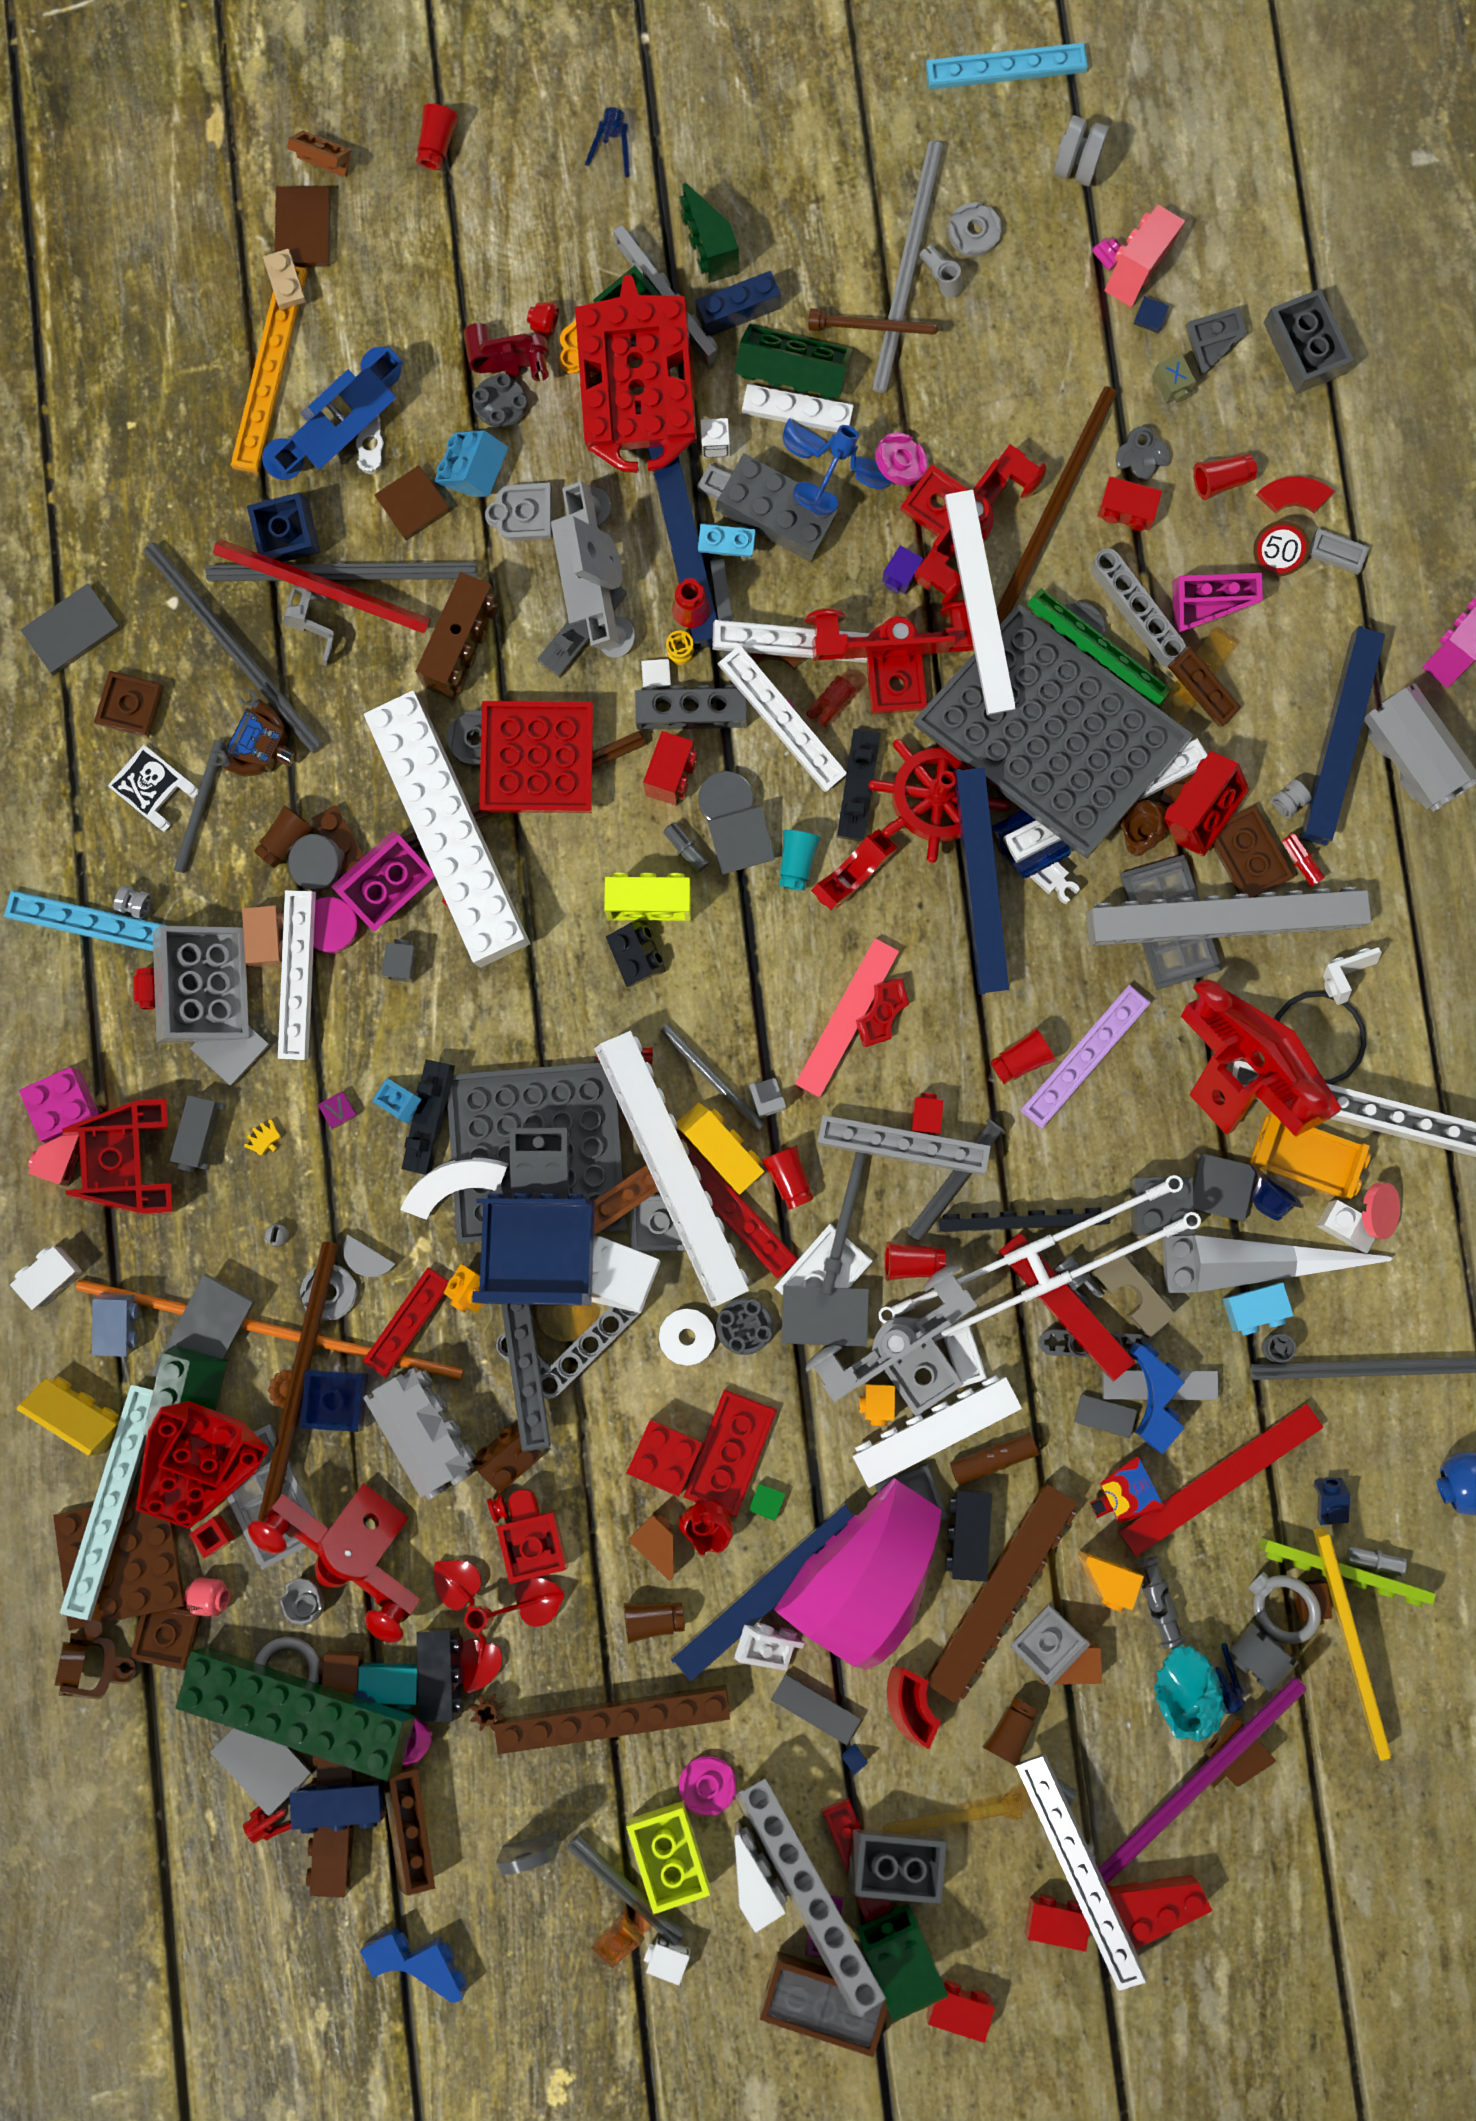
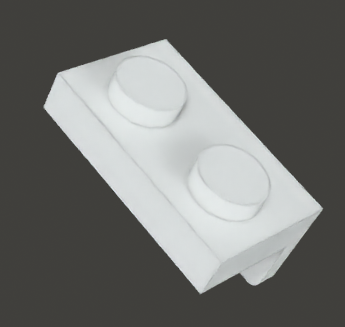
(767, 1647)

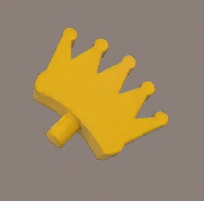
(265, 1140)

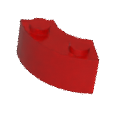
(909, 1707)

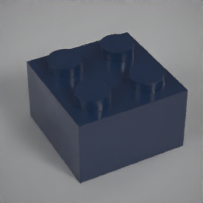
(284, 528)

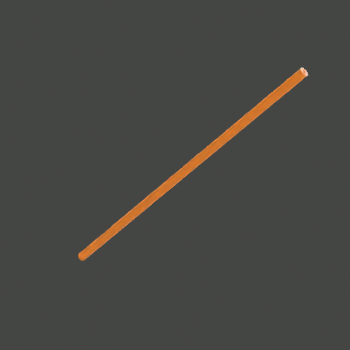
(276, 1331)

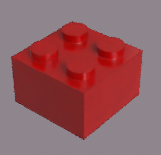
(669, 768)
(664, 1457)

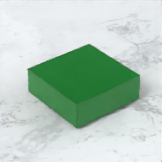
(767, 1502)

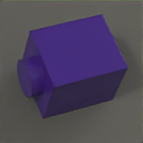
(901, 569)

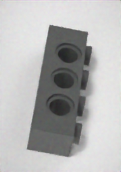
(678, 718)

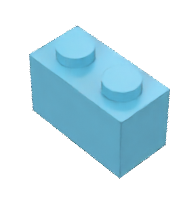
(1258, 1307)

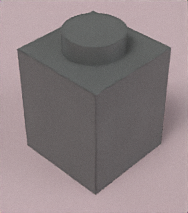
(399, 961)

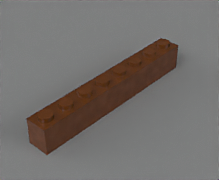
(998, 1596)
(612, 1719)
(333, 1849)

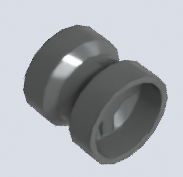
(1283, 1346)

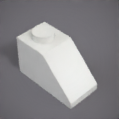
(1345, 1225)

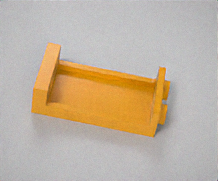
(1311, 1158)

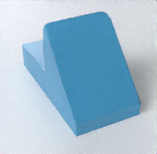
(396, 1100)

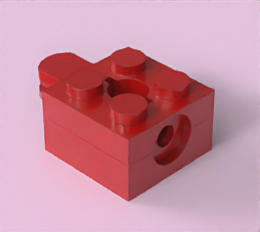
(531, 1541)

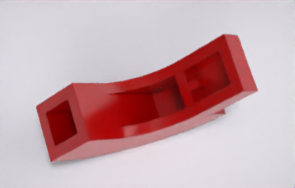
(855, 870)

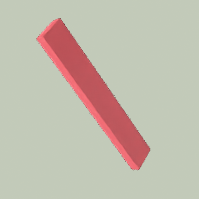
(843, 1021)

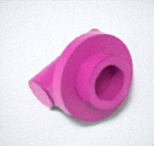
(1106, 252)

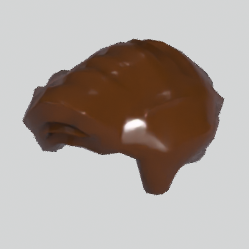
(1144, 826)

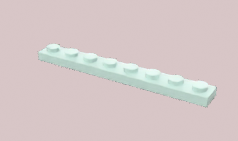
(108, 1507)

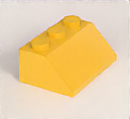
(71, 1416)

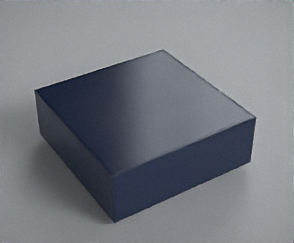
(1151, 314)

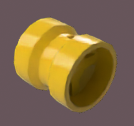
(682, 652)

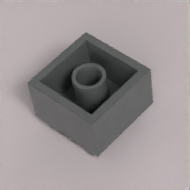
(1153, 1215)

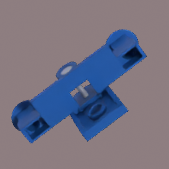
(318, 437)

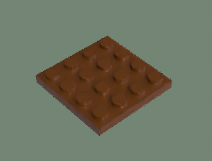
(141, 1571)

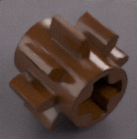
(479, 1713)

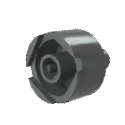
(1262, 1656)

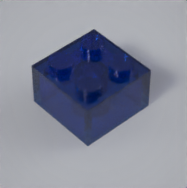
(334, 1400)

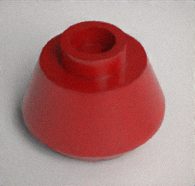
(543, 318)

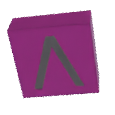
(337, 1110)

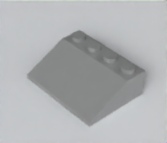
(200, 984)

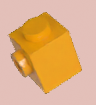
(878, 1404)

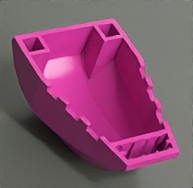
(867, 1579)

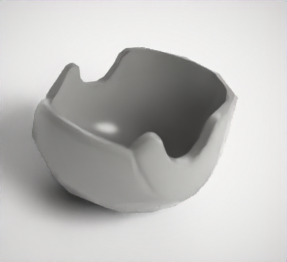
(302, 1601)

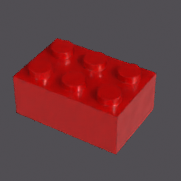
(1206, 803)

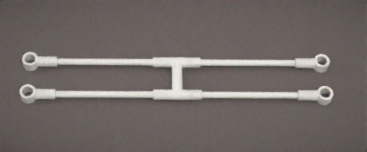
(1031, 1253)

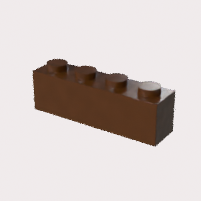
(409, 1832)

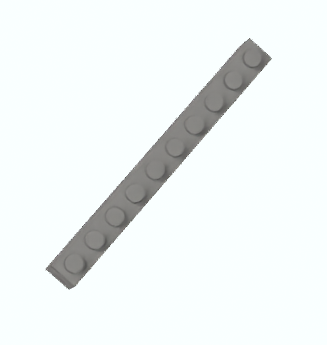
(1228, 917)

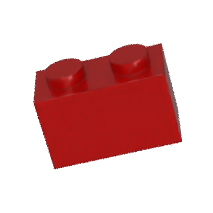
(1129, 504)
(1057, 1923)
(962, 2012)

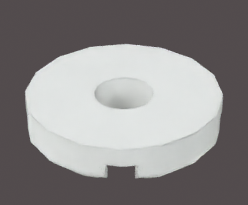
(703, 1341)

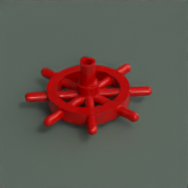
(937, 795)

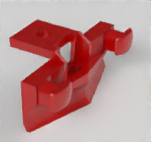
(1287, 1079)

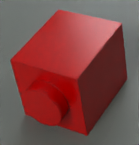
(927, 1114)
(212, 1536)

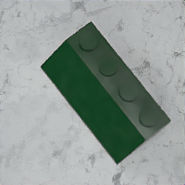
(793, 361)

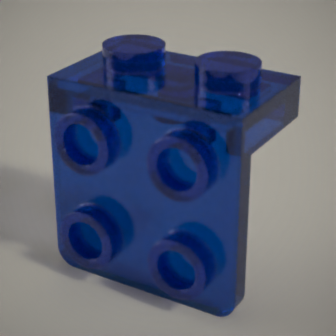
(1035, 862)

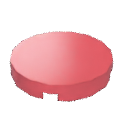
(1381, 1211)

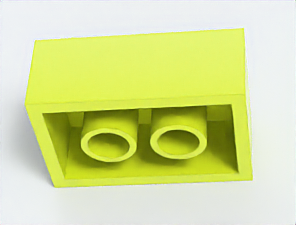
(647, 897)
(668, 1857)

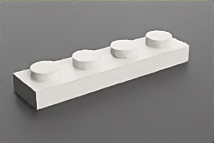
(802, 409)

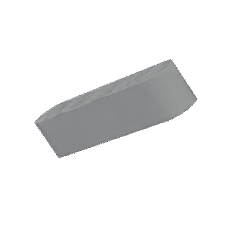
(1137, 595)

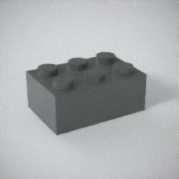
(1308, 341)
(896, 1866)

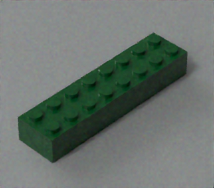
(295, 1712)

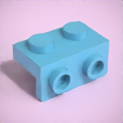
(726, 540)

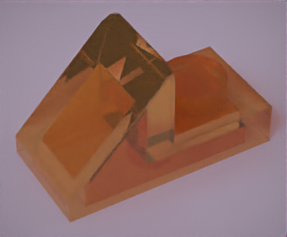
(618, 1940)

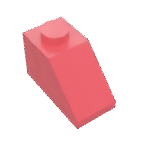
(56, 1159)

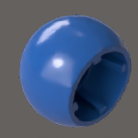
(1459, 1482)

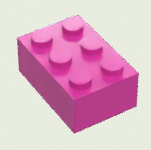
(383, 880)

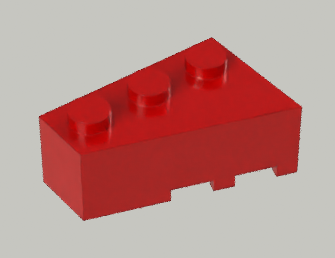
(1158, 1906)

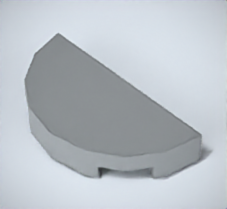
(364, 1259)

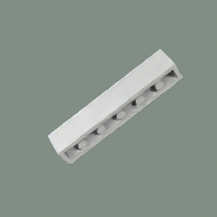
(936, 1431)

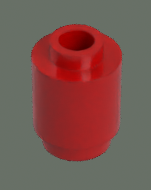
(144, 988)

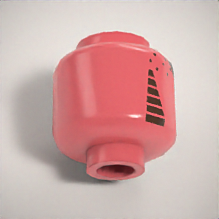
(207, 1597)

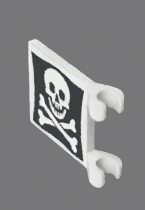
(148, 783)

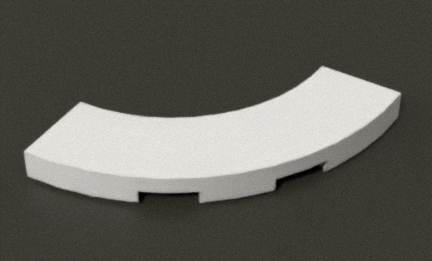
(450, 1178)

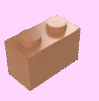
(263, 936)

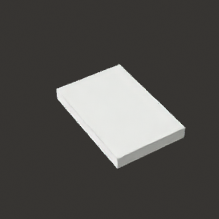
(810, 1267)

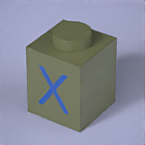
(1174, 379)

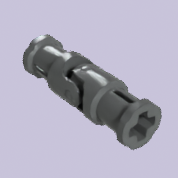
(1158, 1598)

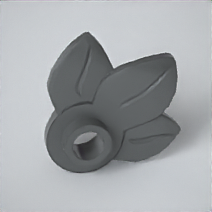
(1142, 457)

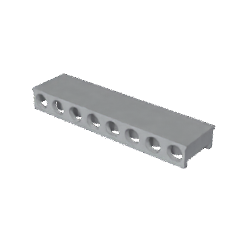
(810, 1898)

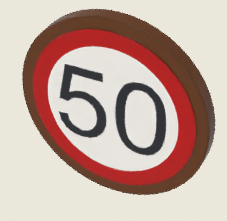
(1281, 548)

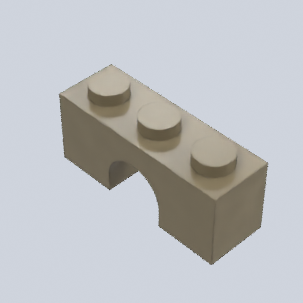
(1151, 1309)

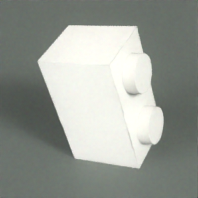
(46, 1277)

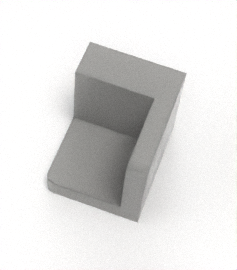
(767, 1097)

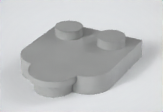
(522, 512)

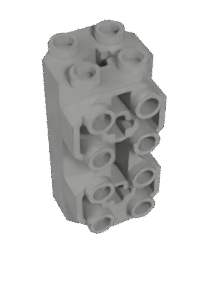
(1421, 748)
(420, 1432)

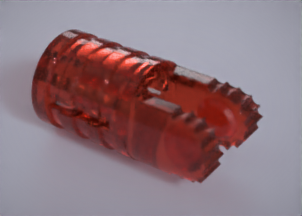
(834, 698)

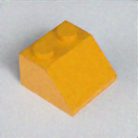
(1112, 1582)

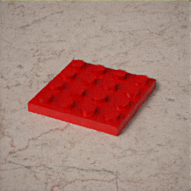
(536, 757)

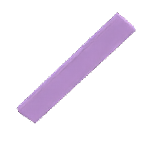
(1085, 1056)

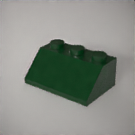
(186, 1377)

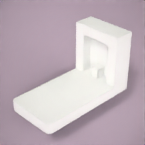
(1334, 976)

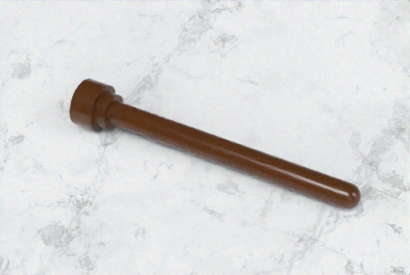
(819, 320)

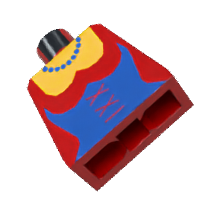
(1127, 1494)

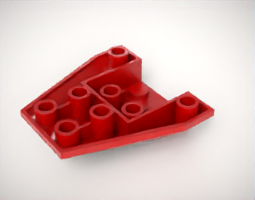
(194, 1462)

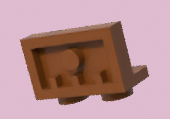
(320, 152)

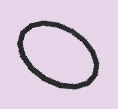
(1354, 1012)

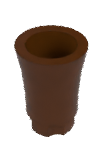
(282, 836)
(652, 1620)
(1012, 1732)

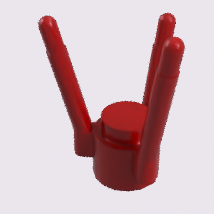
(262, 1825)

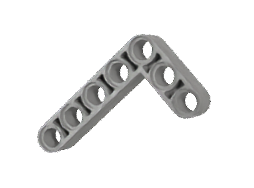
(577, 1349)

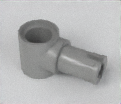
(942, 271)

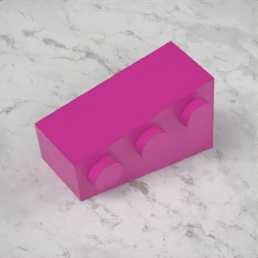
(1212, 597)
(1456, 648)

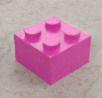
(58, 1103)

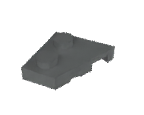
(1214, 336)

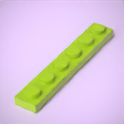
(1358, 1577)

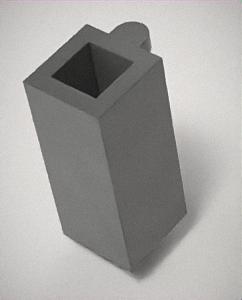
(195, 1133)

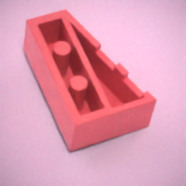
(1143, 253)

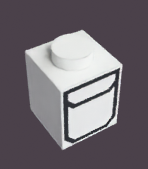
(715, 438)
(666, 1960)

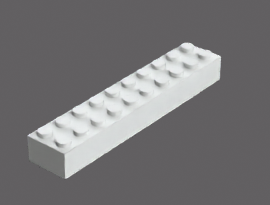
(446, 829)

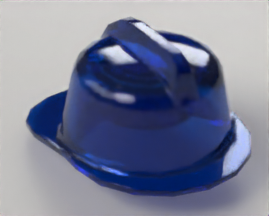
(1271, 1198)

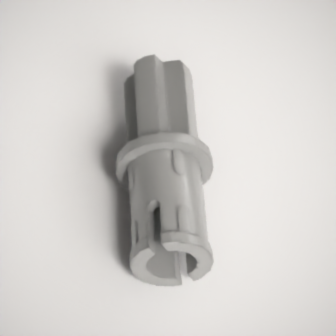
(1376, 1561)

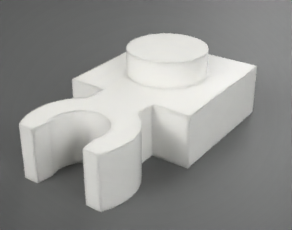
(1053, 878)

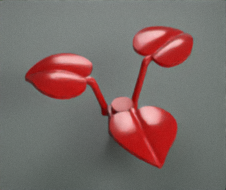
(458, 1582)

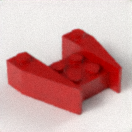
(113, 1159)

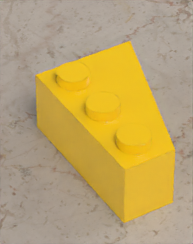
(720, 1147)

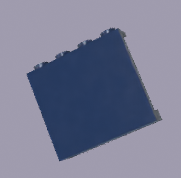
(536, 1250)

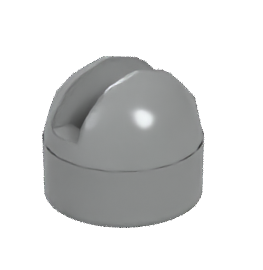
(282, 1235)

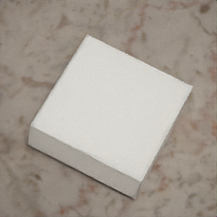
(656, 673)

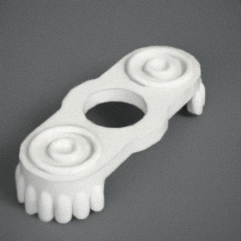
(370, 460)

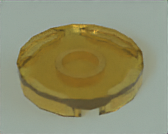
(564, 1321)

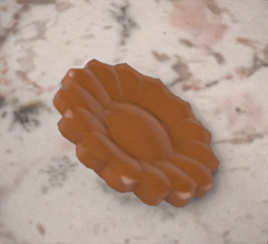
(279, 1387)

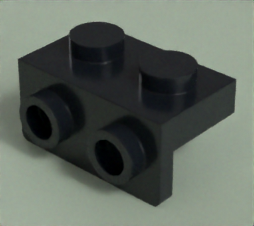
(635, 953)

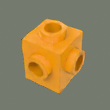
(461, 1288)

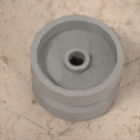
(1080, 150)

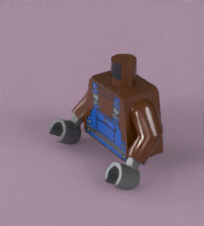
(256, 742)

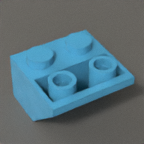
(471, 463)

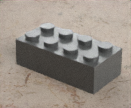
(765, 502)

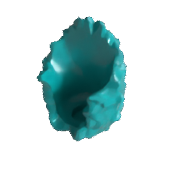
(1189, 1694)

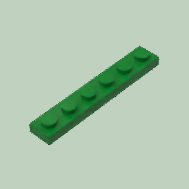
(1097, 645)

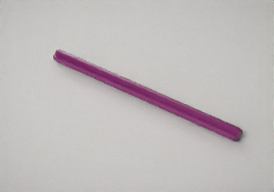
(1202, 1779)

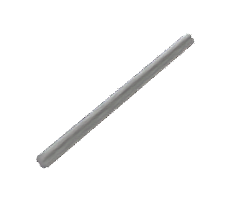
(908, 264)

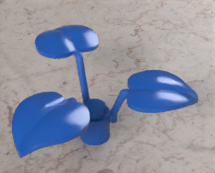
(806, 444)

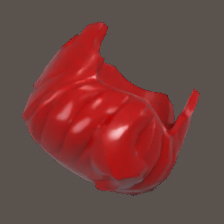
(707, 1527)

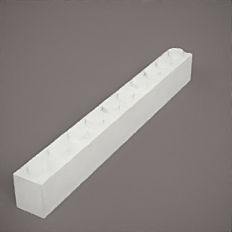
(1390, 1116)
(672, 1169)

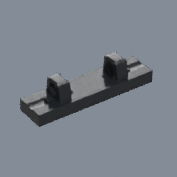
(856, 790)
(428, 1117)

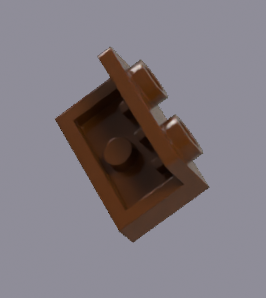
(503, 1459)

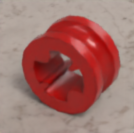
(498, 1508)

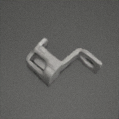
(297, 615)

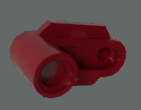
(505, 353)

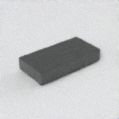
(1105, 1416)

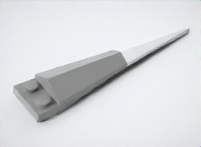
(1217, 1263)

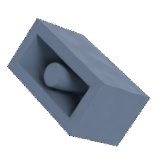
(114, 1324)

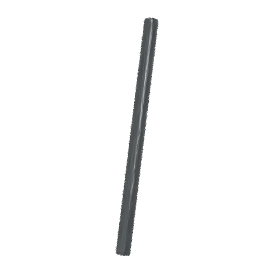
(367, 571)
(233, 647)
(1363, 1368)

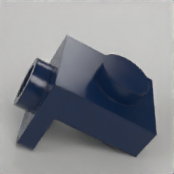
(1332, 1501)

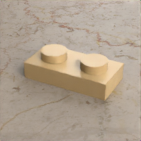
(284, 279)

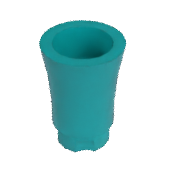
(797, 859)

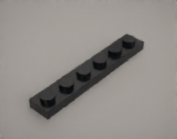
(1010, 1220)

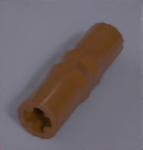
(994, 1458)

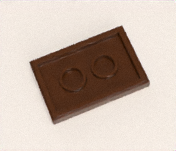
(303, 224)
(1251, 854)

